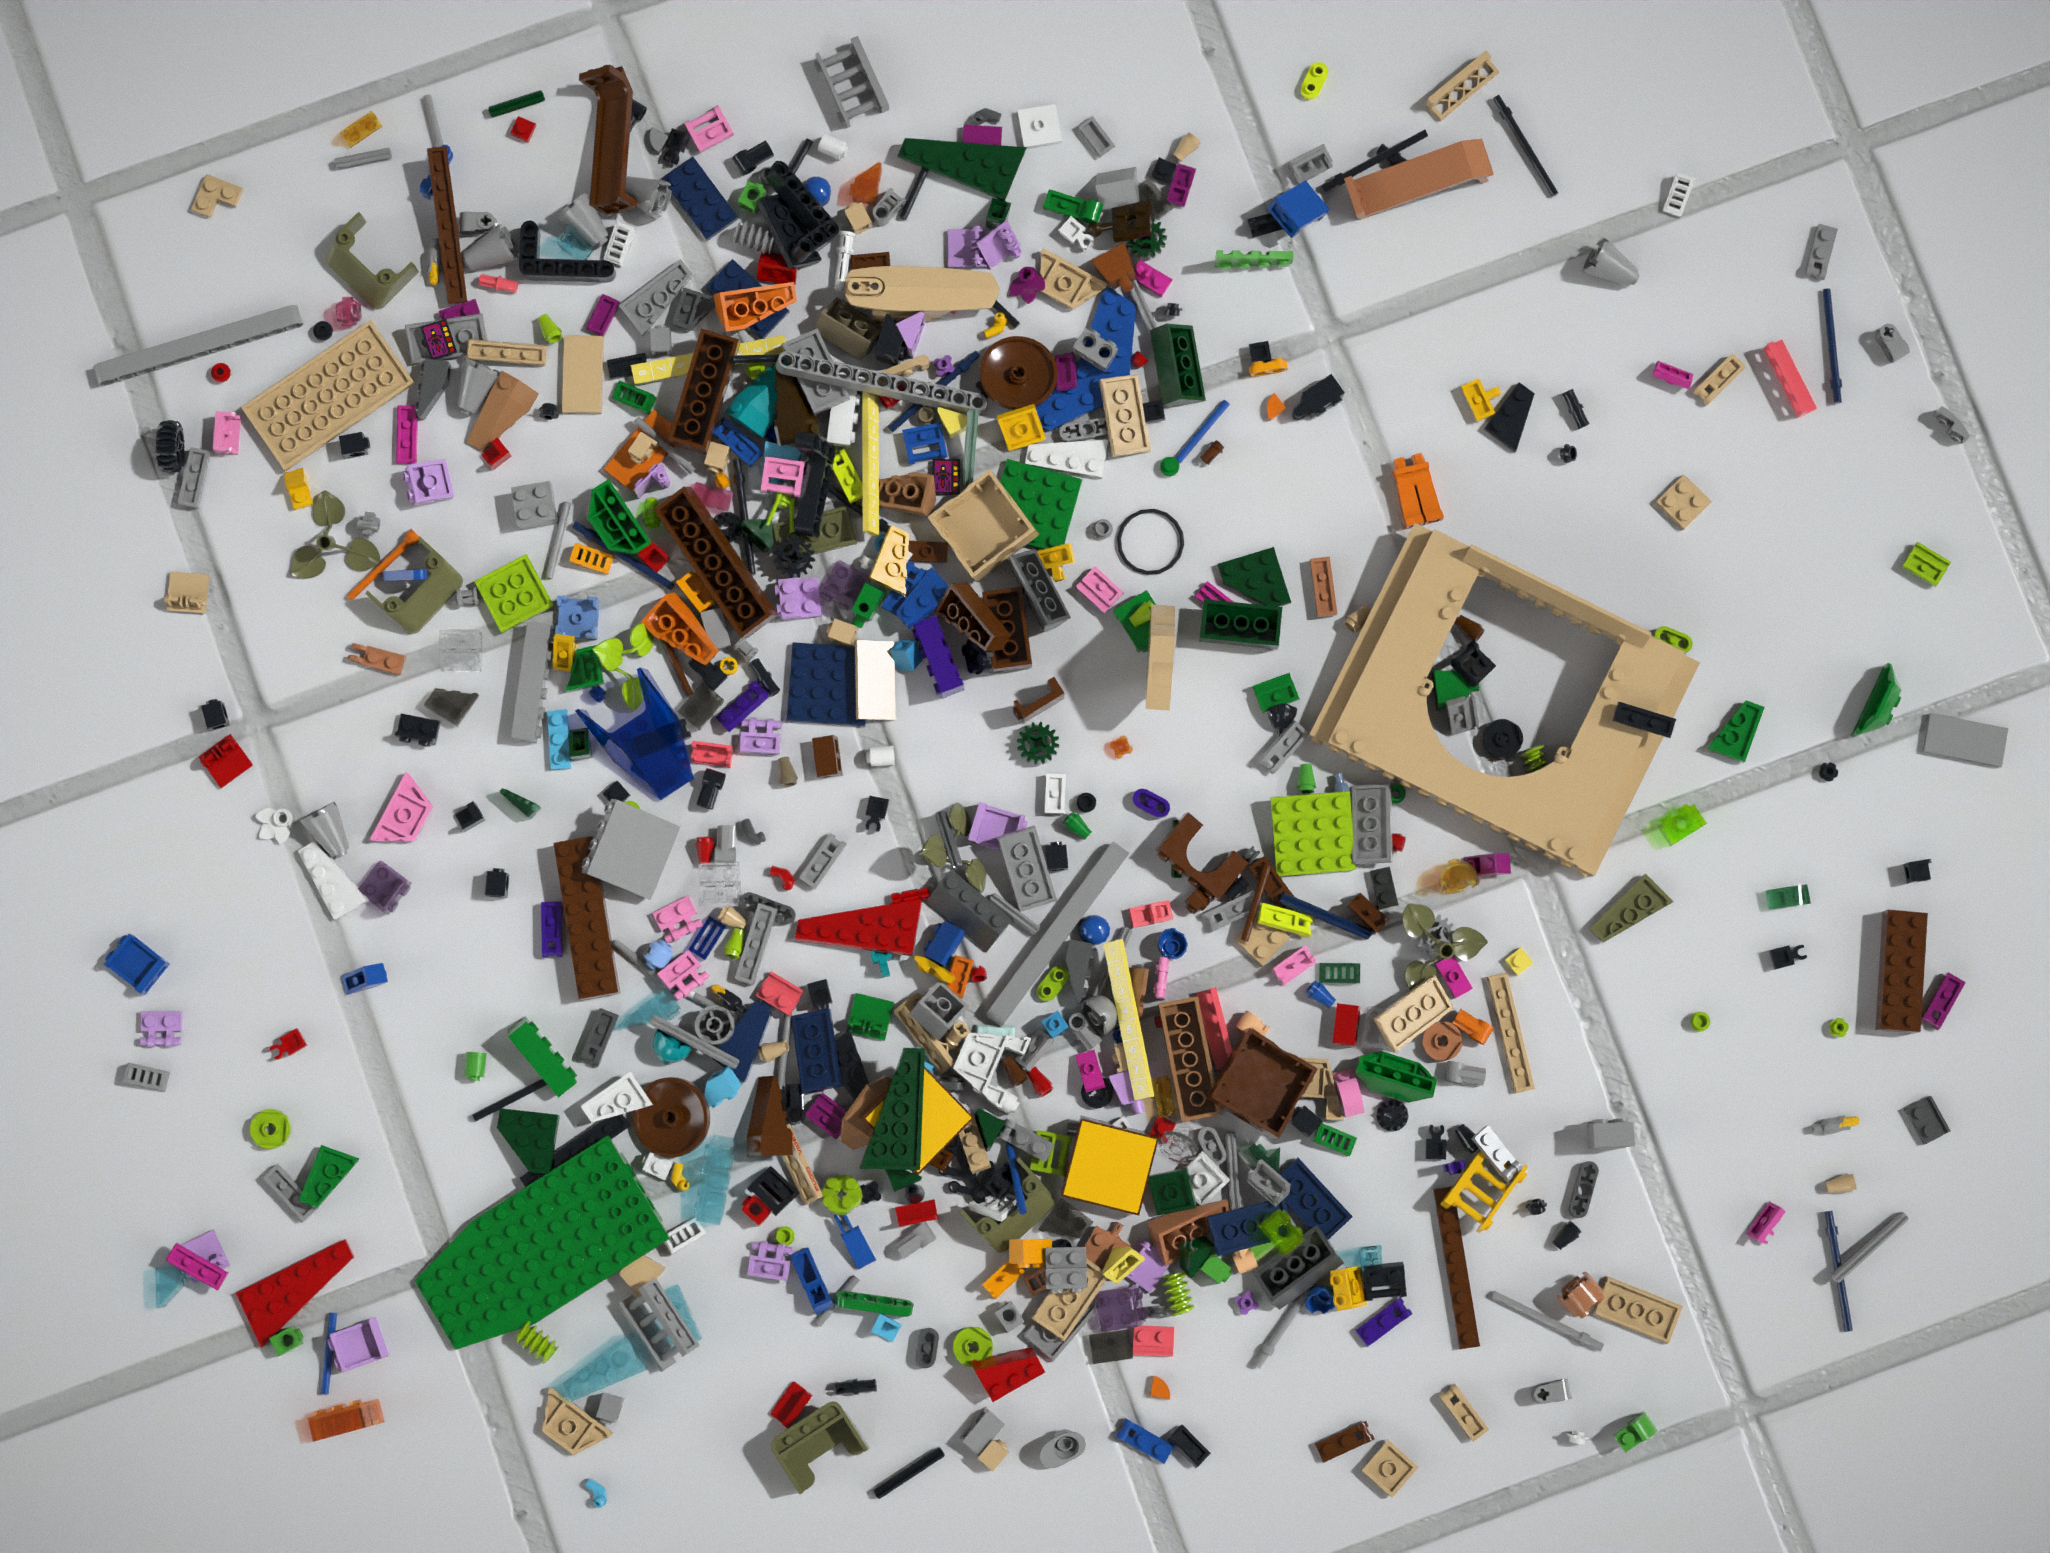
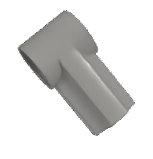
(725, 847)
(1085, 1032)
(1459, 1072)
(917, 1239)

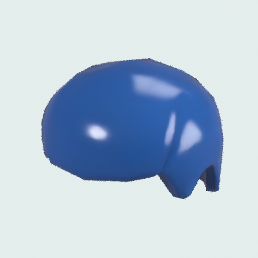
(819, 189)
(1094, 929)
(1172, 944)
(1320, 1299)

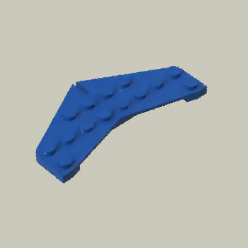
(1114, 322)

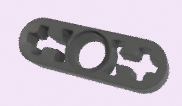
(784, 908)
(1573, 1202)

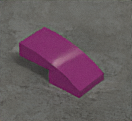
(1181, 184)

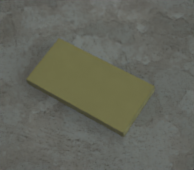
(834, 533)

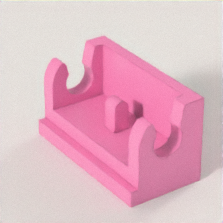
(226, 433)
(1294, 965)

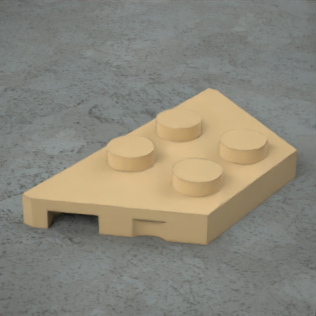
(1067, 282)
(571, 1425)

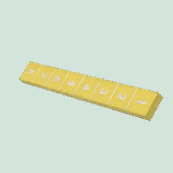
(679, 365)
(870, 462)
(1128, 1019)

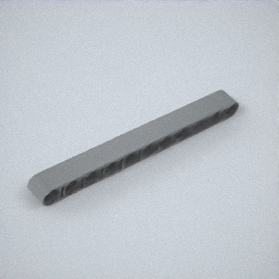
(198, 345)
(872, 386)
(1057, 934)

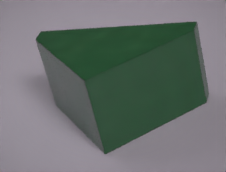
(997, 213)
(758, 533)
(579, 744)
(988, 1126)
(901, 1178)
(1194, 1254)

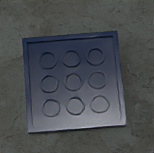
(822, 685)

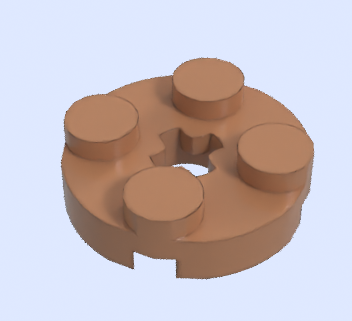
(1442, 1052)

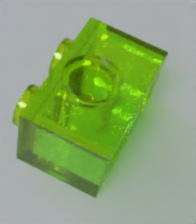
(1693, 821)
(1270, 1228)

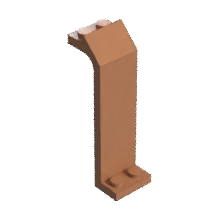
(1419, 177)

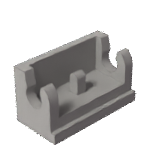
(1310, 164)
(715, 627)
(1268, 1183)
(982, 1431)

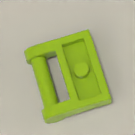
(1039, 1165)

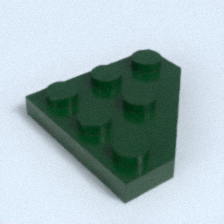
(1257, 577)
(531, 1137)

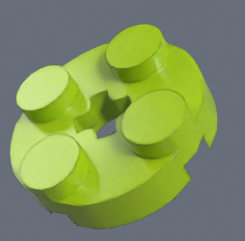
(263, 1120)
(847, 1203)
(970, 1335)

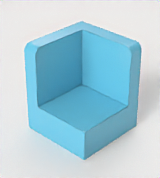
(886, 1327)

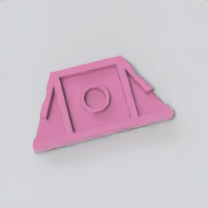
(404, 813)

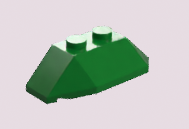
(615, 521)
(1880, 703)
(1396, 1077)

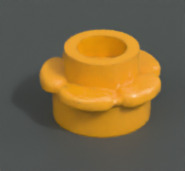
(722, 480)

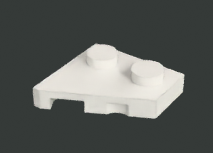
(996, 1208)

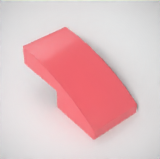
(1150, 914)

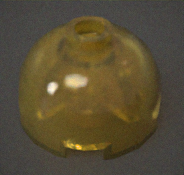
(1457, 876)

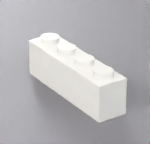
(843, 419)

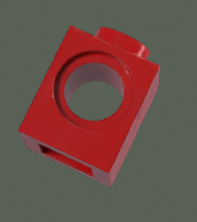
(762, 1216)

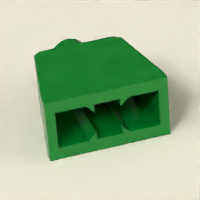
(869, 595)
(1449, 686)

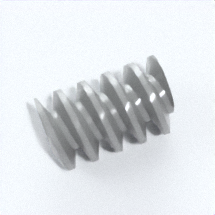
(754, 237)

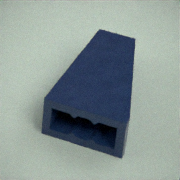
(747, 1039)

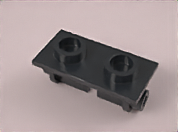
(1263, 225)

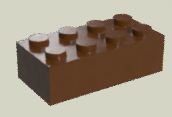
(1010, 611)

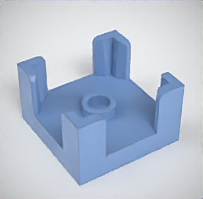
(578, 617)

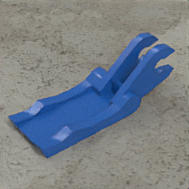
(856, 1244)

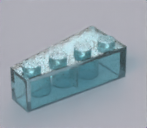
(715, 1179)
(612, 1366)

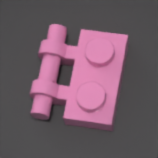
(674, 914)
(678, 971)
(1162, 971)

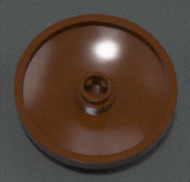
(1018, 372)
(676, 1119)

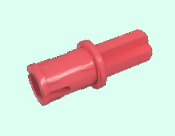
(498, 283)

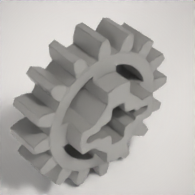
(1427, 945)

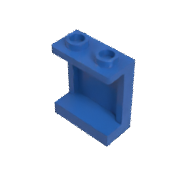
(1298, 208)
(136, 963)

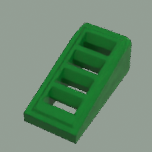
(645, 401)
(1317, 1139)

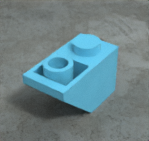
(720, 1086)

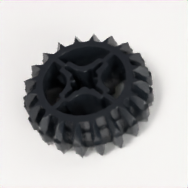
(170, 446)

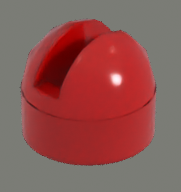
(1138, 359)
(978, 974)

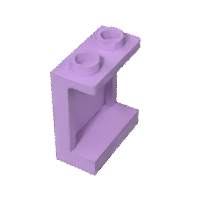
(993, 822)
(358, 1345)

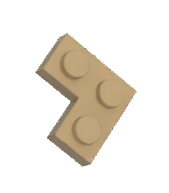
(215, 190)

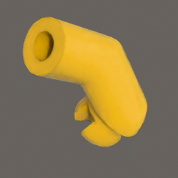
(998, 326)
(678, 1179)

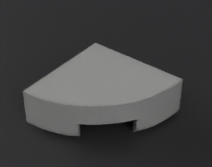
(658, 139)

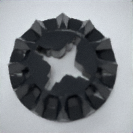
(730, 518)
(1093, 1101)
(1386, 1107)

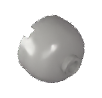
(1101, 1013)
(714, 1025)

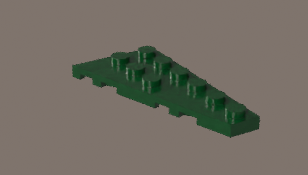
(972, 164)
(898, 1129)

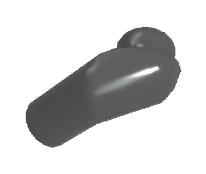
(986, 114)
(750, 832)

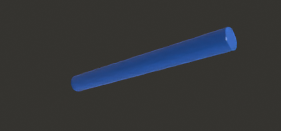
(1202, 431)
(1015, 1178)
(328, 1355)

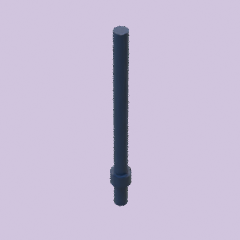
(962, 366)
(1836, 382)
(591, 535)
(1832, 1231)

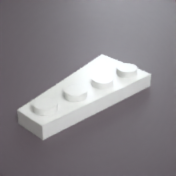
(1076, 457)
(334, 886)

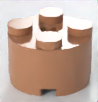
(1581, 1295)

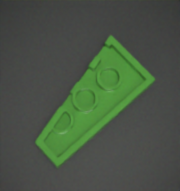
(1252, 258)

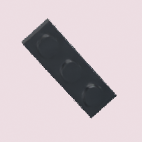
(1644, 719)

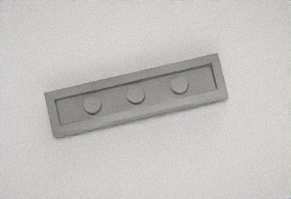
(756, 943)

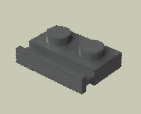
(1927, 1120)

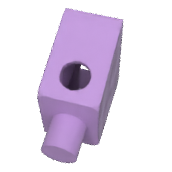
(1122, 1086)

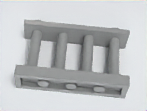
(863, 66)
(668, 1317)

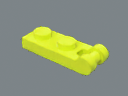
(847, 477)
(1285, 920)

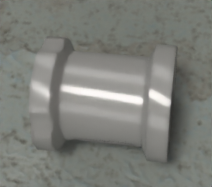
(461, 594)
(745, 649)

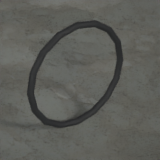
(1153, 571)

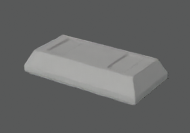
(1096, 136)

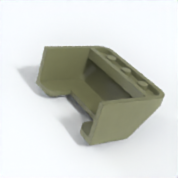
(813, 1438)

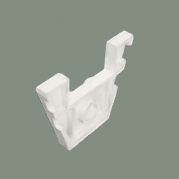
(980, 1059)

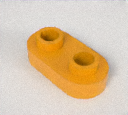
(1275, 366)

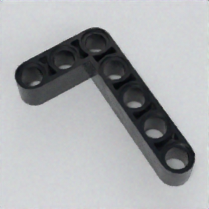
(806, 208)
(558, 264)
(816, 482)

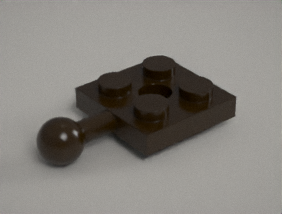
(1121, 216)

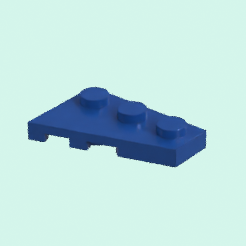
(922, 599)

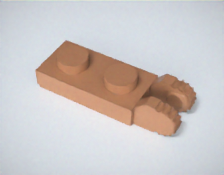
(379, 659)

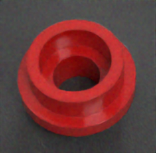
(226, 374)

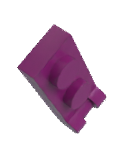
(1943, 1000)

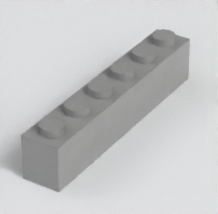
(532, 682)

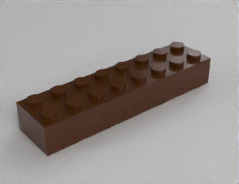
(716, 562)
(586, 922)

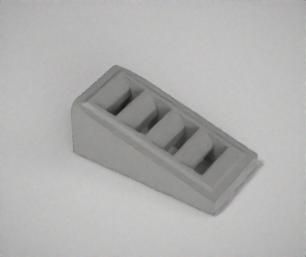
(129, 1074)

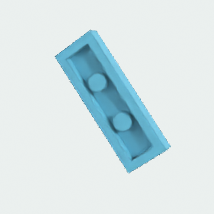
(559, 739)

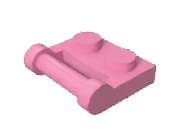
(711, 134)
(785, 470)

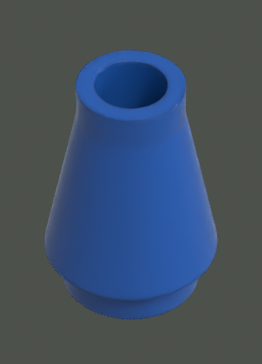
(1320, 994)

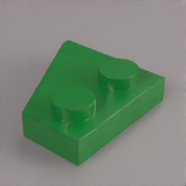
(585, 670)

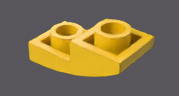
(926, 965)

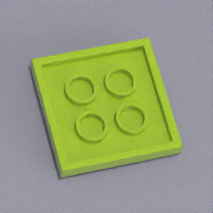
(514, 593)

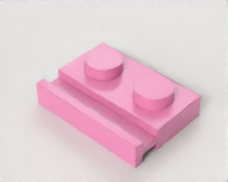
(1099, 590)

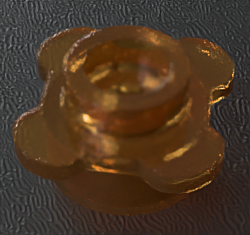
(1120, 752)

